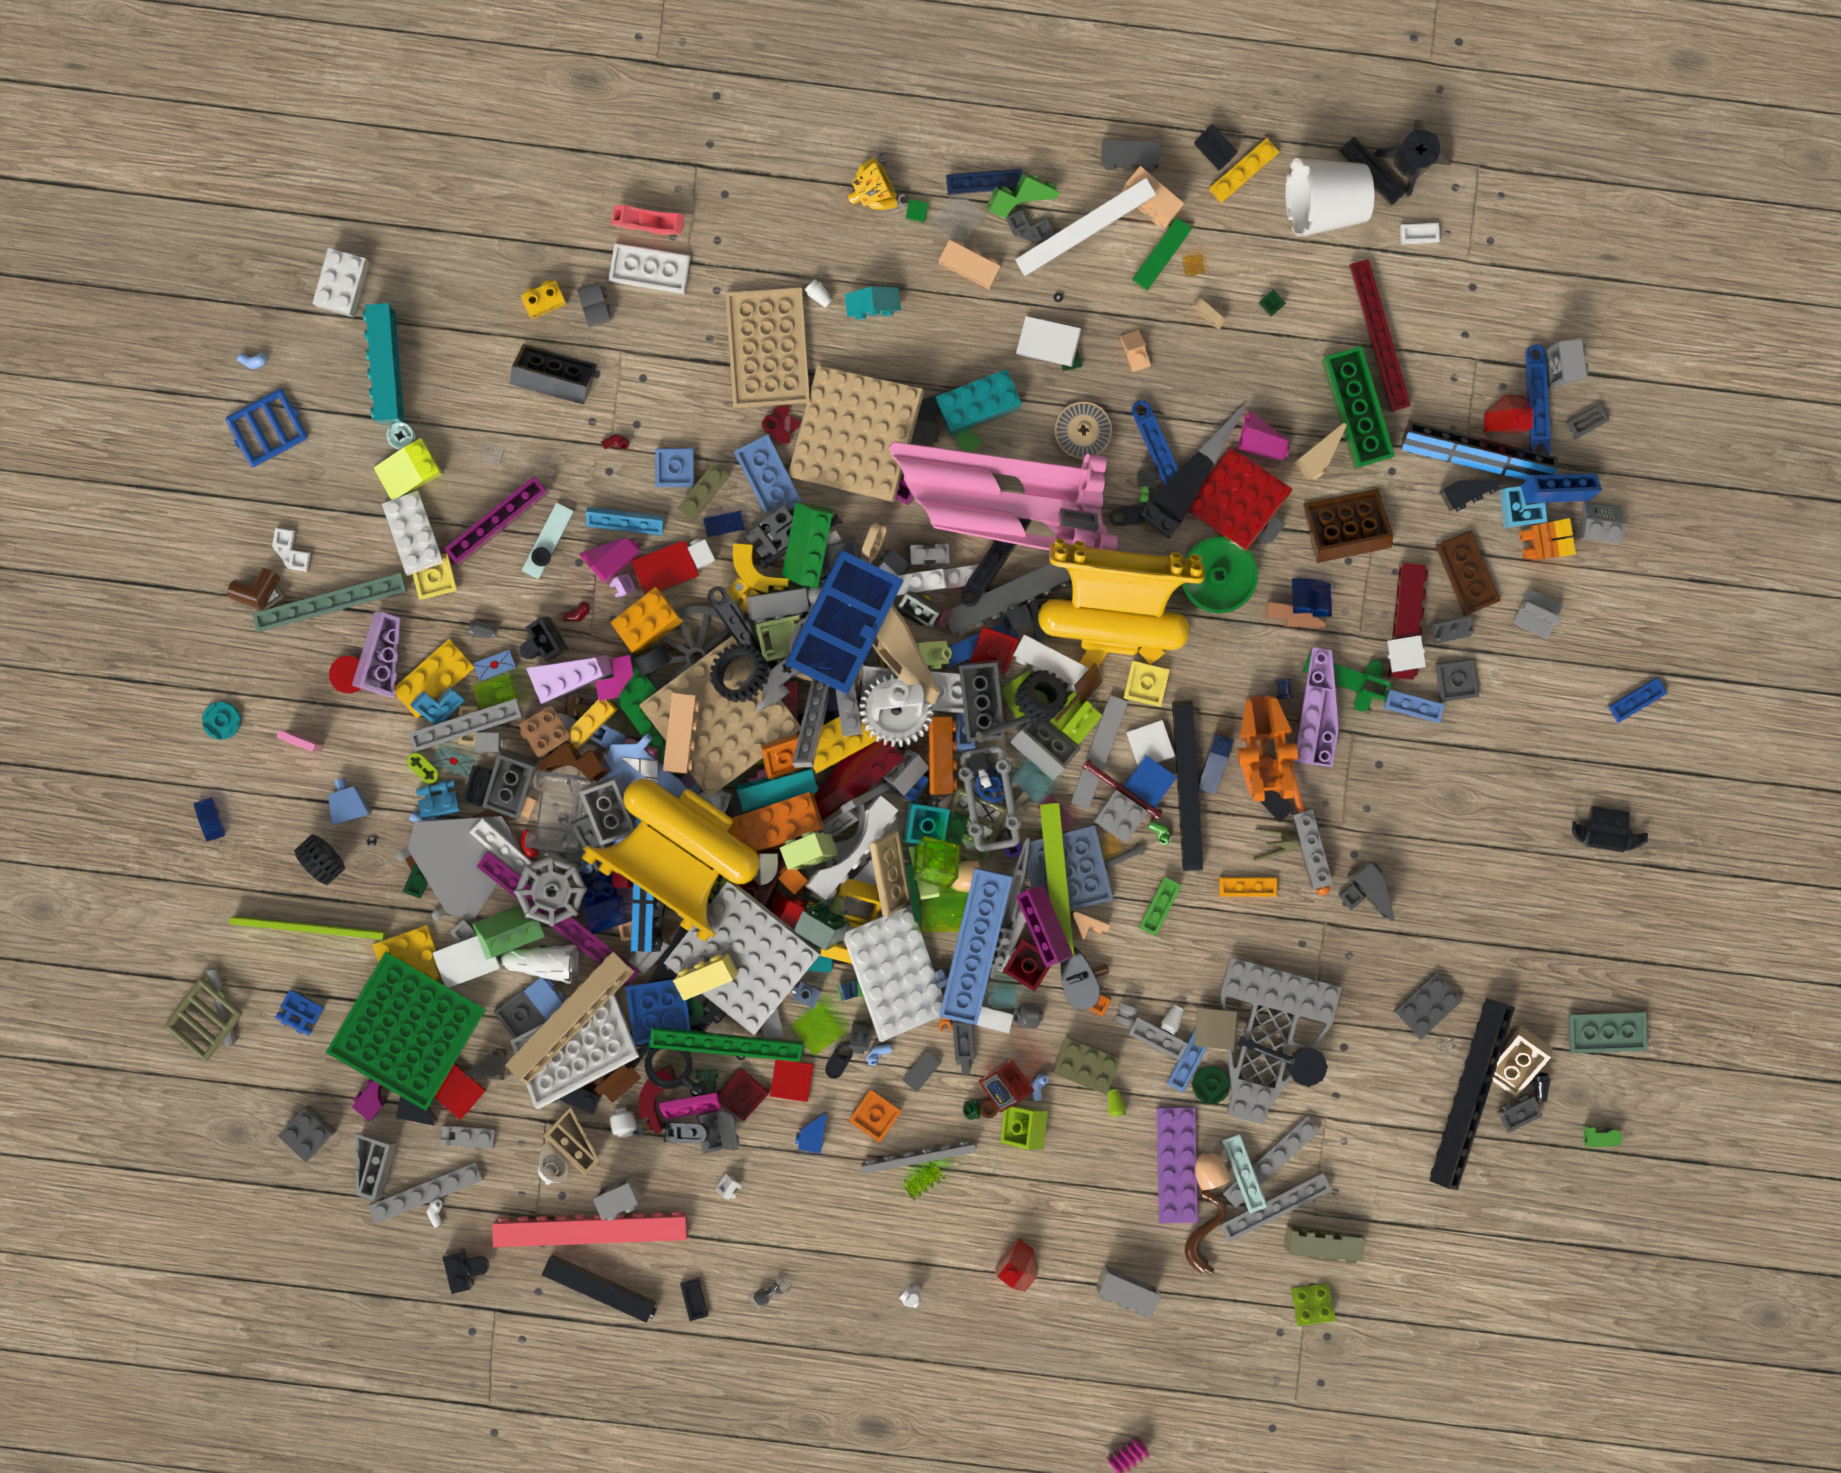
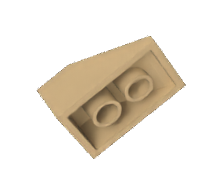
(1315, 460)
(1521, 1060)

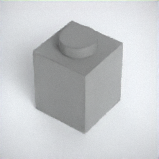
(488, 742)

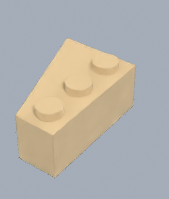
(572, 1142)

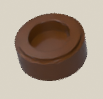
(987, 1109)

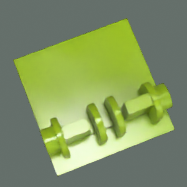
(1313, 1304)

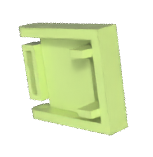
(780, 634)

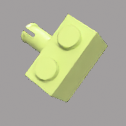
(935, 653)

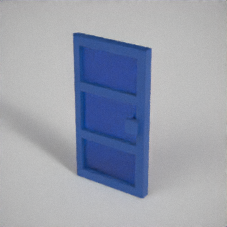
(844, 622)

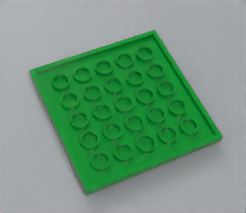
(405, 1030)

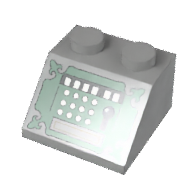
(1602, 523)

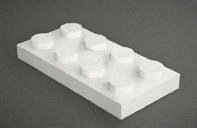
(412, 533)

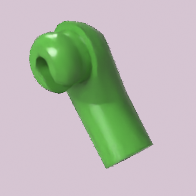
(1162, 832)

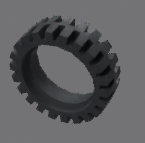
(725, 659)

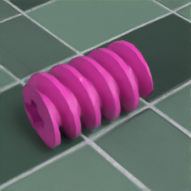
(1129, 1456)

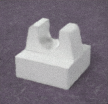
(727, 1186)

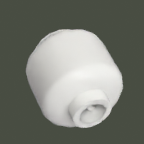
(623, 1123)

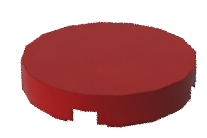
(343, 673)

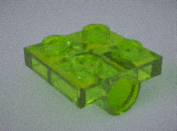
(495, 692)

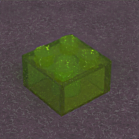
(936, 862)

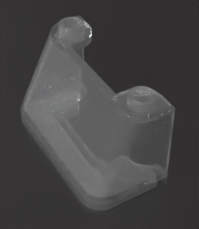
(557, 809)

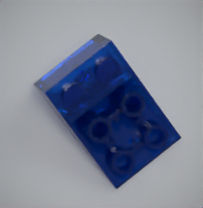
(602, 902)

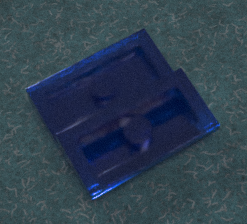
(1311, 597)

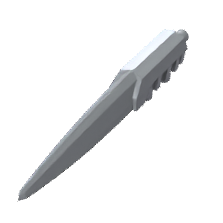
(1009, 921)

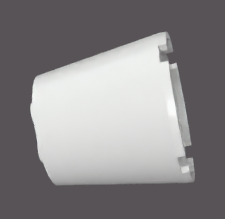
(1328, 195)

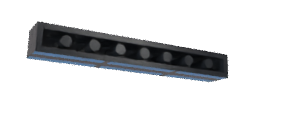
(1476, 452)
(646, 920)

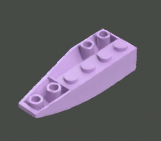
(1318, 713)

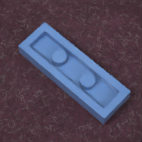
(1414, 706)

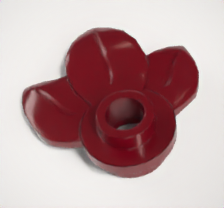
(783, 424)

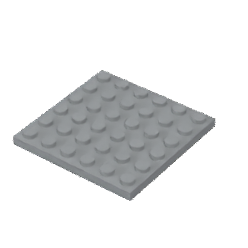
(761, 947)

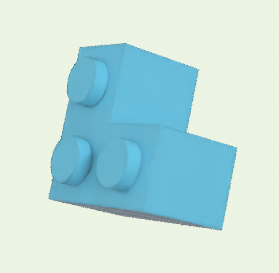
(1516, 512)

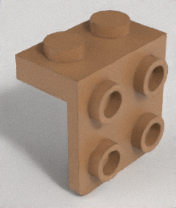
(544, 731)

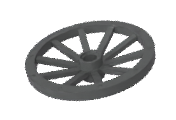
(707, 611)

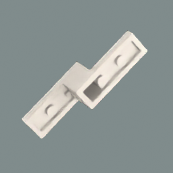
(936, 579)

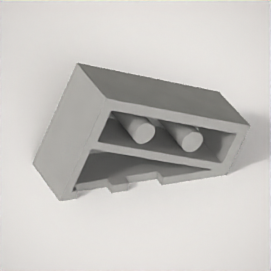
(373, 1164)

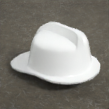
(552, 1165)

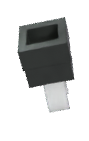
(980, 766)

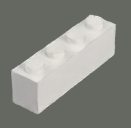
(1047, 659)

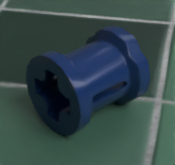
(1284, 688)

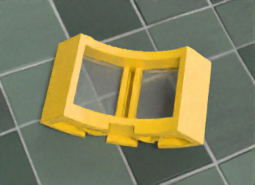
(862, 906)

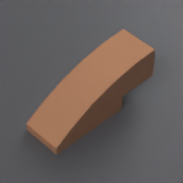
(1284, 611)

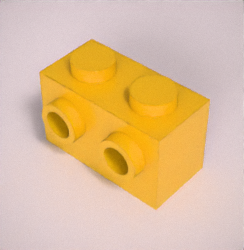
(543, 299)

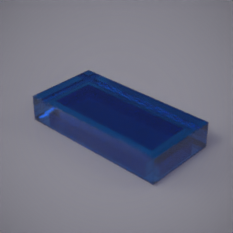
(723, 524)

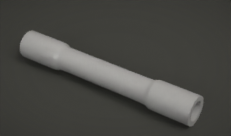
(214, 980)

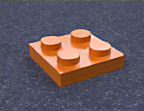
(779, 756)
(875, 1115)

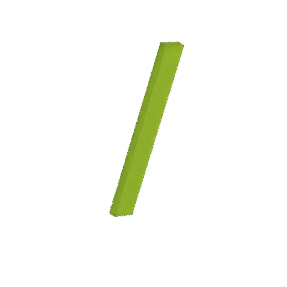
(1056, 866)
(307, 927)

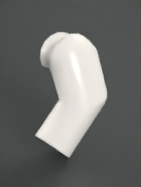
(433, 1212)

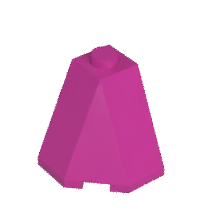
(1262, 439)
(611, 558)

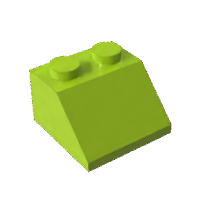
(1024, 1127)

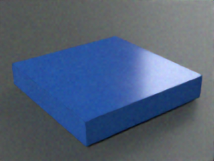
(1150, 781)

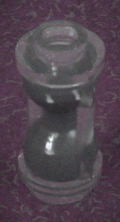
(762, 1296)

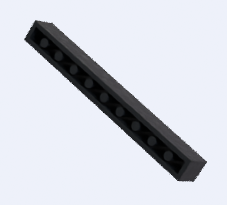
(1471, 1094)

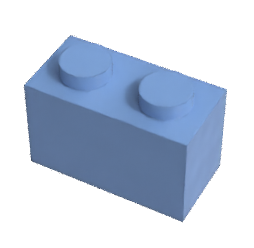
(545, 996)

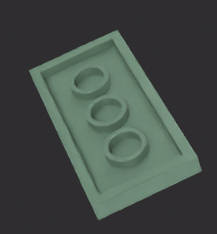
(1607, 1032)

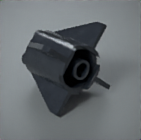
(1415, 154)

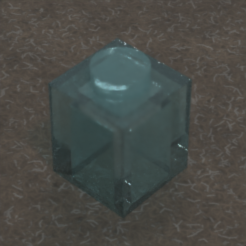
(1002, 997)

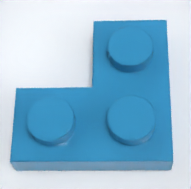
(440, 709)

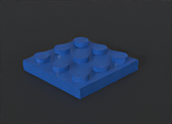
(655, 1006)

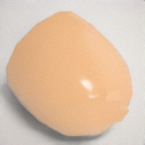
(965, 875)
(1211, 1171)

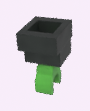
(1145, 480)

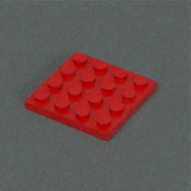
(1239, 499)

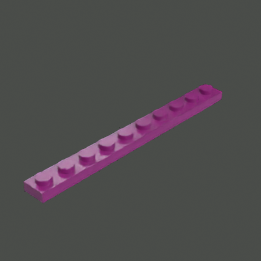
(568, 928)

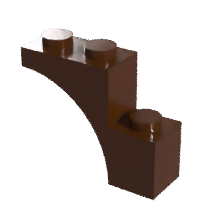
(590, 763)

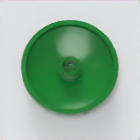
(1228, 578)

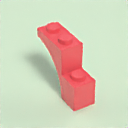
(649, 221)

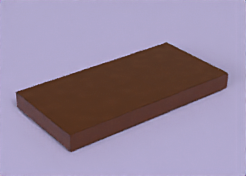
(1467, 573)

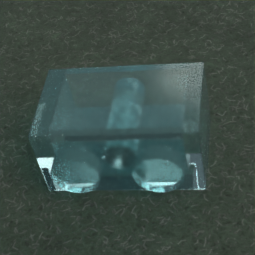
(1033, 783)

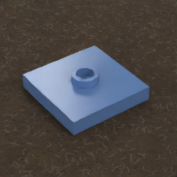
(674, 467)

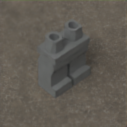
(772, 529)

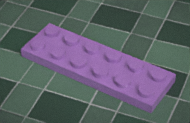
(1176, 1164)

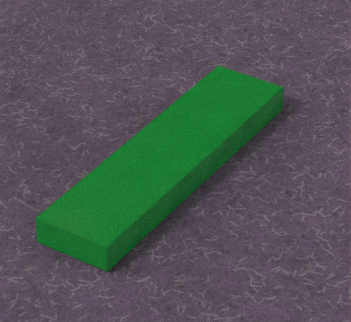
(1162, 254)

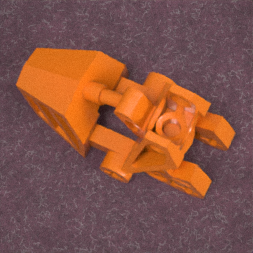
(1263, 721)

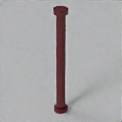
(1119, 787)

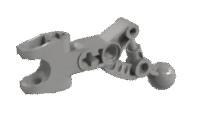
(775, 687)

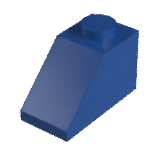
(812, 1134)

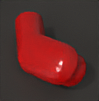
(529, 852)

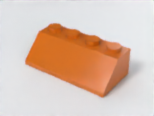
(940, 756)

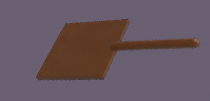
(1084, 688)

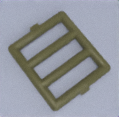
(996, 827)
(226, 1026)

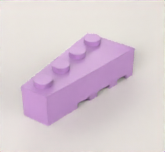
(379, 656)
(564, 677)

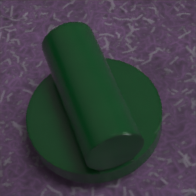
(971, 1109)

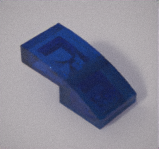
(209, 819)

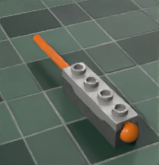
(1310, 844)

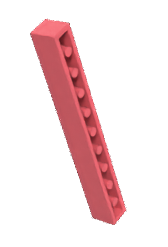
(589, 1229)

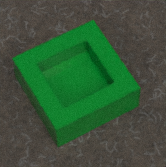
(916, 211)

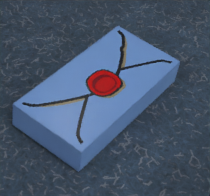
(495, 665)

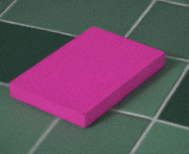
(690, 1106)

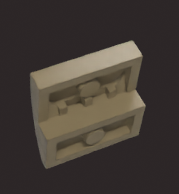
(1215, 1028)

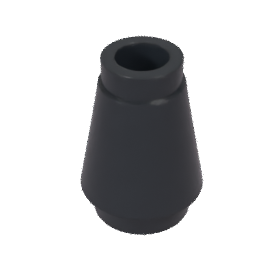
(1541, 1086)

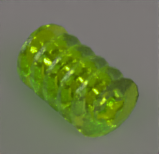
(923, 1179)

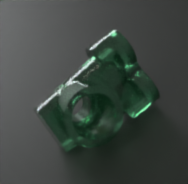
(707, 1078)

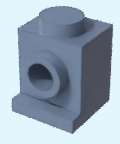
(814, 994)

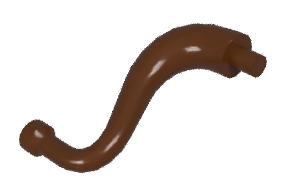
(1193, 1242)

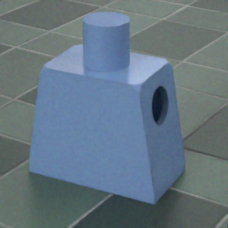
(346, 803)

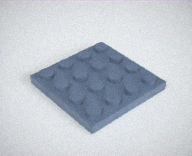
(1084, 868)

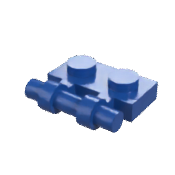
(301, 1007)

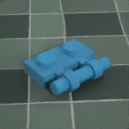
(440, 804)

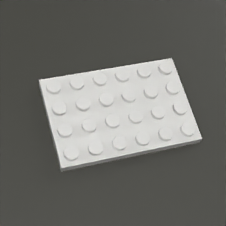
(894, 973)
(591, 1053)

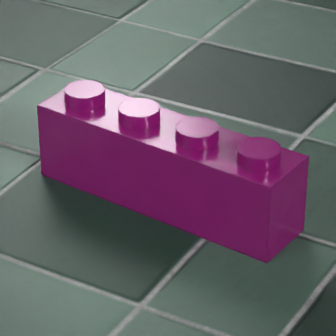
(1044, 926)

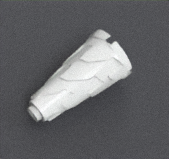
(550, 962)

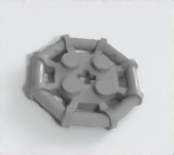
(546, 880)

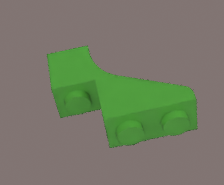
(1027, 189)

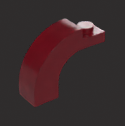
(648, 1097)

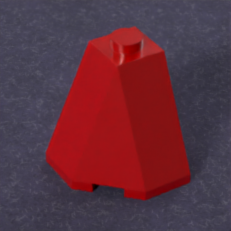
(1509, 415)
(1018, 1266)

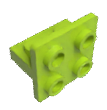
(1077, 720)

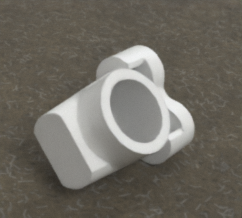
(910, 1296)

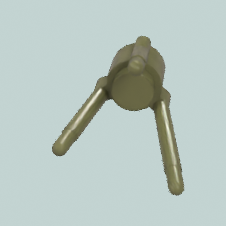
(1288, 842)

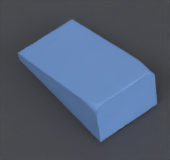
(961, 739)

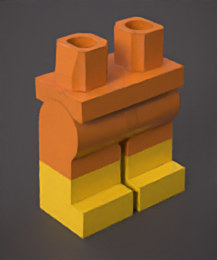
(1541, 540)

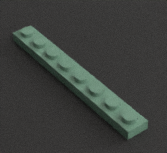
(329, 602)

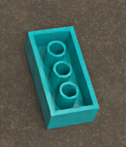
(978, 402)

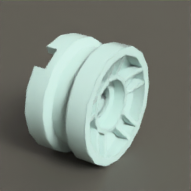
(395, 430)

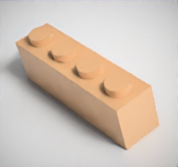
(679, 733)

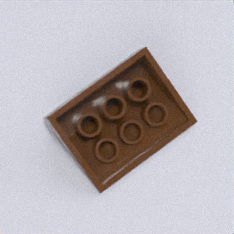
(1348, 525)

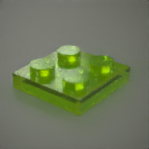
(818, 1029)

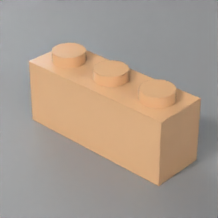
(969, 263)

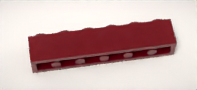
(1408, 609)

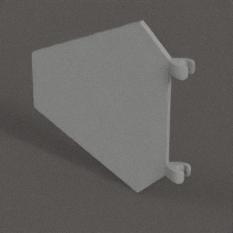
(449, 861)

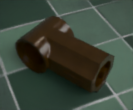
(577, 706)

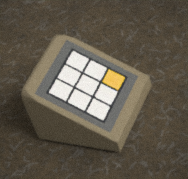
(276, 597)

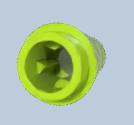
(1115, 1103)

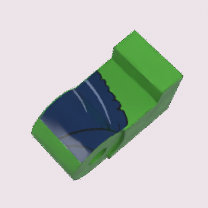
(849, 990)
(1608, 1138)

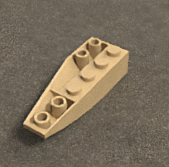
(901, 654)

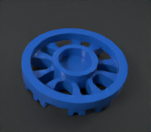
(994, 788)

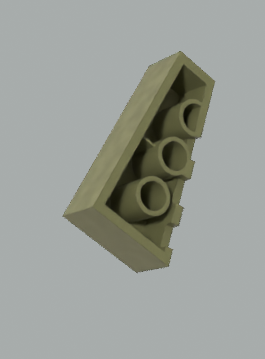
(1324, 1244)

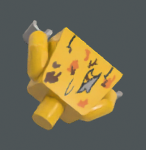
(874, 186)

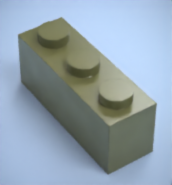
(703, 492)

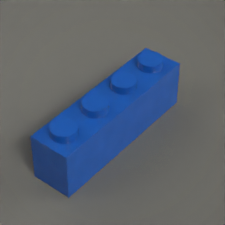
(1561, 488)

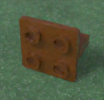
(617, 1082)

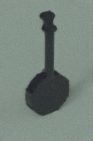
(1305, 1065)

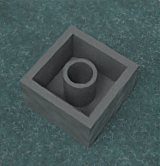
(307, 1133)

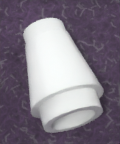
(818, 293)
(1172, 1020)

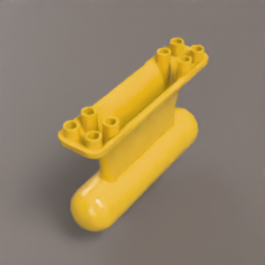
(1119, 598)
(677, 851)

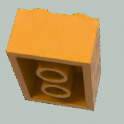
(646, 621)

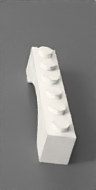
(877, 816)

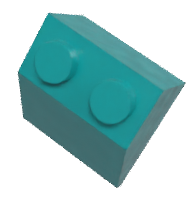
(925, 821)

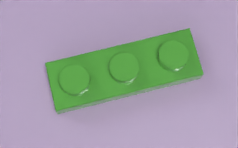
(1160, 906)

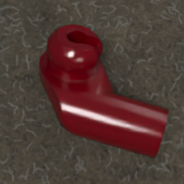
(616, 440)
(579, 614)

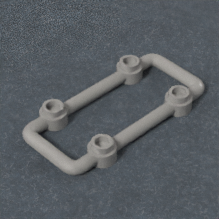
(1013, 822)

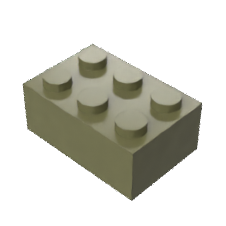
(1086, 1065)

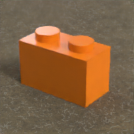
(794, 880)

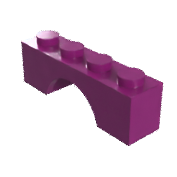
(370, 1101)

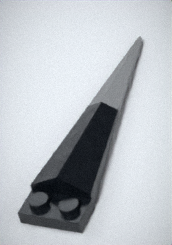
(1172, 502)

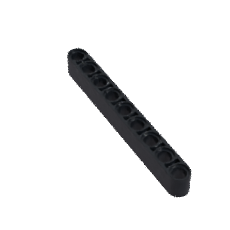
(1187, 785)

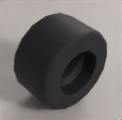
(652, 659)

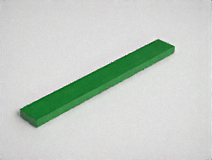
(725, 1044)

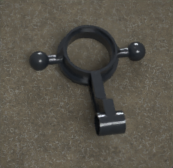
(713, 1013)

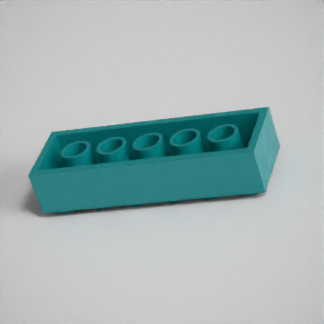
(384, 363)

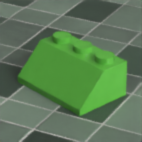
(506, 931)

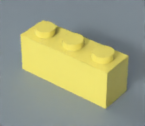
(705, 976)

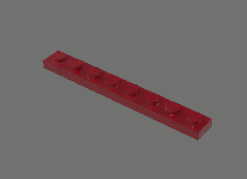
(1379, 335)

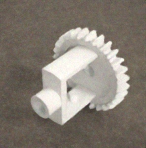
(892, 696)

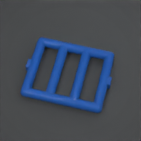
(264, 403)

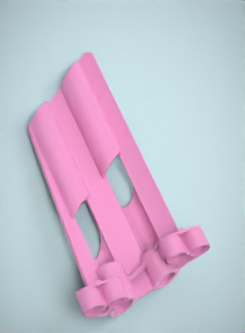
(967, 500)

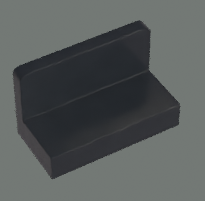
(1215, 147)

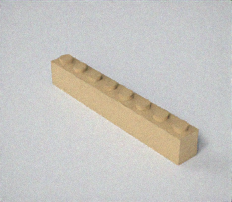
(569, 1018)

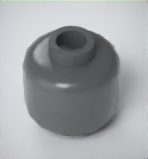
(1028, 1015)

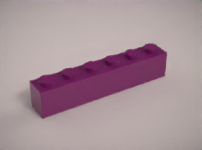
(496, 520)

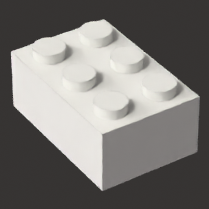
(341, 282)

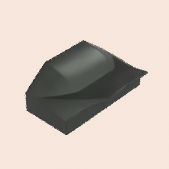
(919, 609)

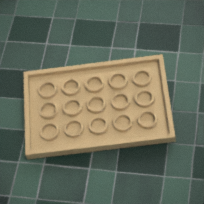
(767, 348)

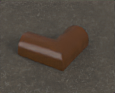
(255, 595)

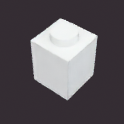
(701, 553)

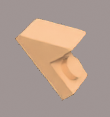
(1135, 351)
(1084, 921)

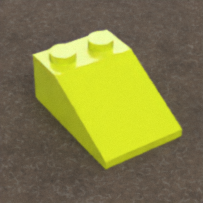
(408, 469)

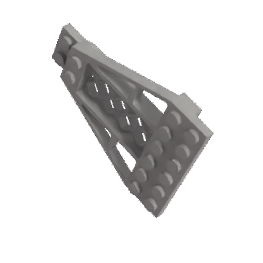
(1281, 992)

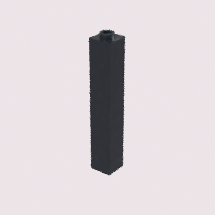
(599, 1288)

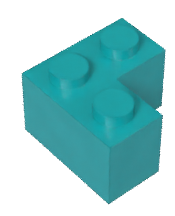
(872, 302)

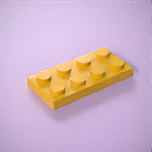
(434, 675)
(835, 747)

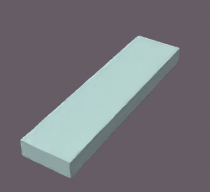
(549, 537)
(1245, 1173)

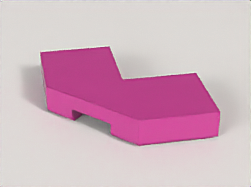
(614, 686)

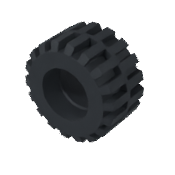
(1032, 706)
(319, 859)

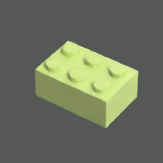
(808, 851)

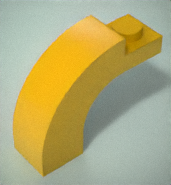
(744, 566)

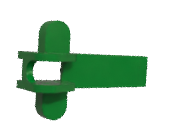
(1356, 682)

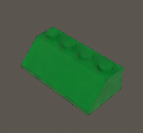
(807, 544)

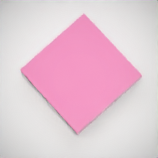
(299, 740)

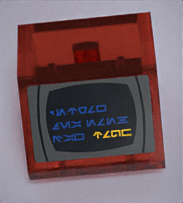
(1006, 1085)

